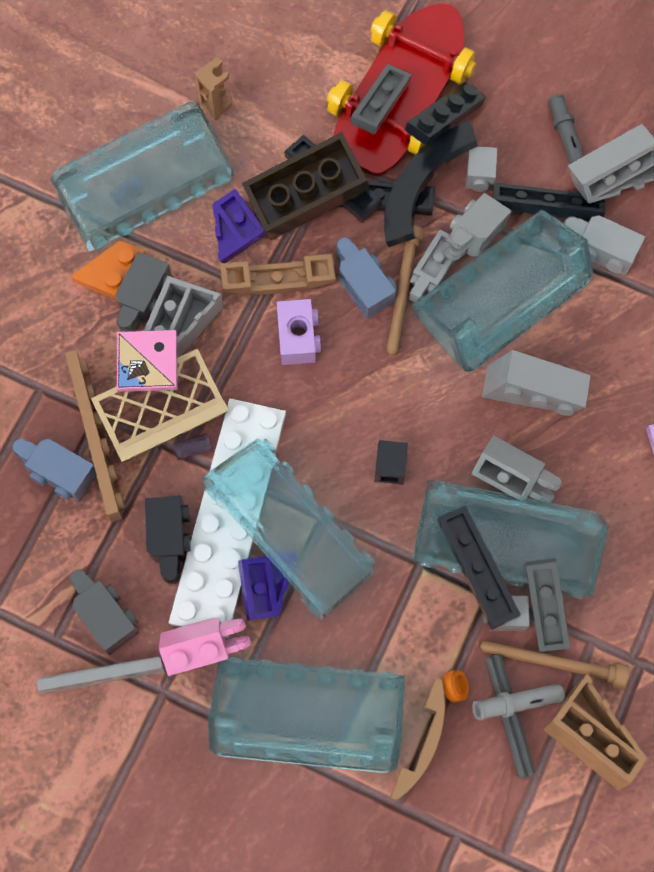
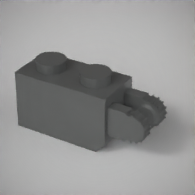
(140, 291)
(101, 613)

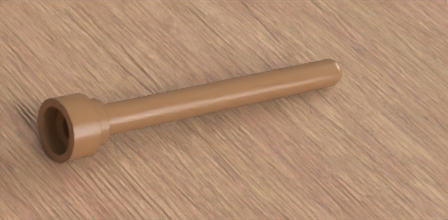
(402, 290)
(614, 675)

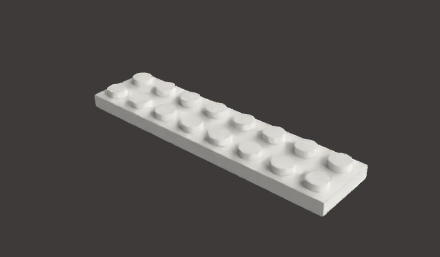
(211, 570)

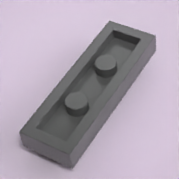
(380, 99)
(547, 604)

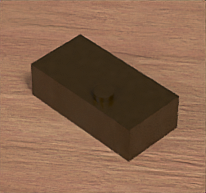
(306, 186)

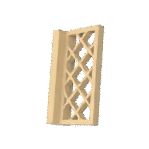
(170, 429)

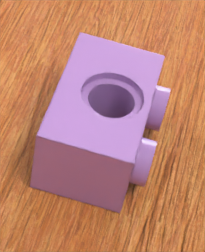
(295, 348)

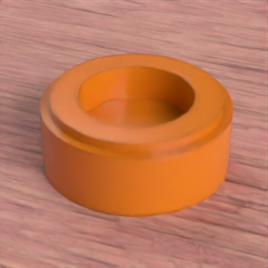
(455, 686)

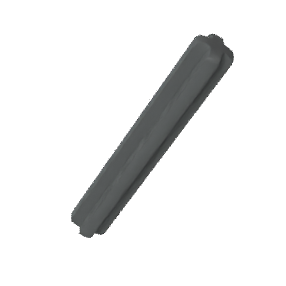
(512, 724)

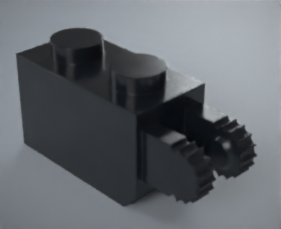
(166, 534)

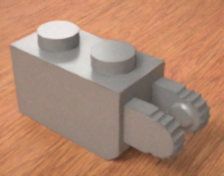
(476, 227)
(608, 242)
(515, 472)

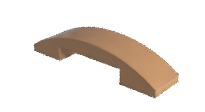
(277, 277)
(435, 705)

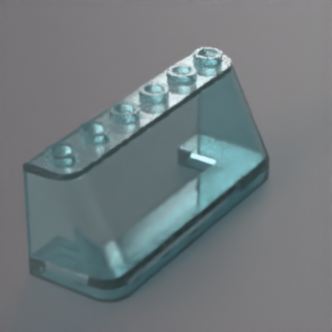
(141, 175)
(506, 290)
(290, 526)
(515, 534)
(307, 715)

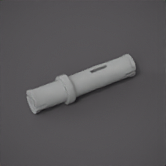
(507, 704)

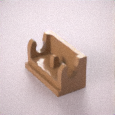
(211, 87)

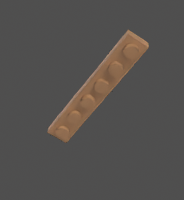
(98, 446)

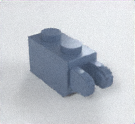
(364, 279)
(56, 466)

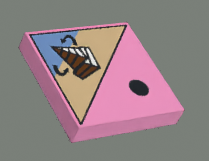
(147, 361)

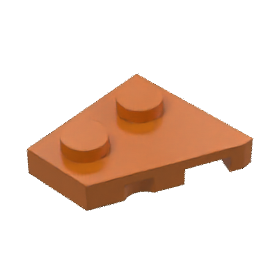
(108, 269)

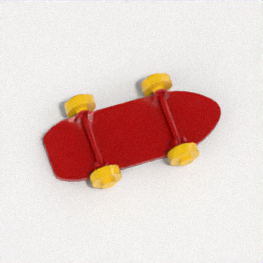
(423, 45)

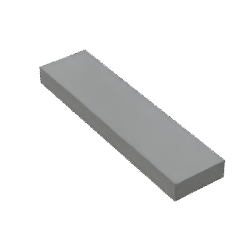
(101, 675)

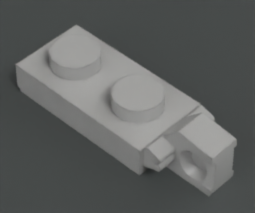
(431, 267)

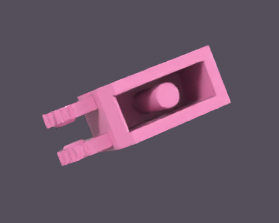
(200, 644)

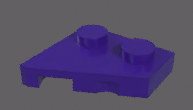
(235, 226)
(261, 588)

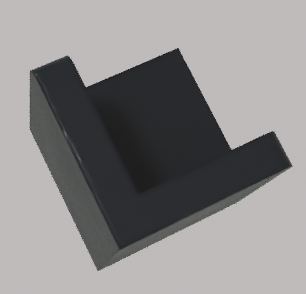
(391, 462)

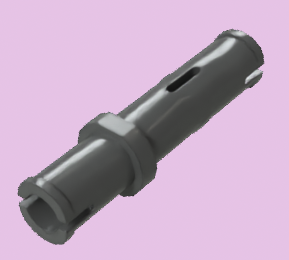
(564, 124)

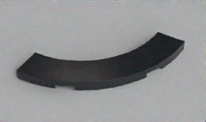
(416, 176)

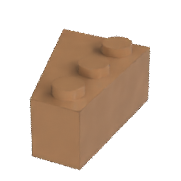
(595, 735)

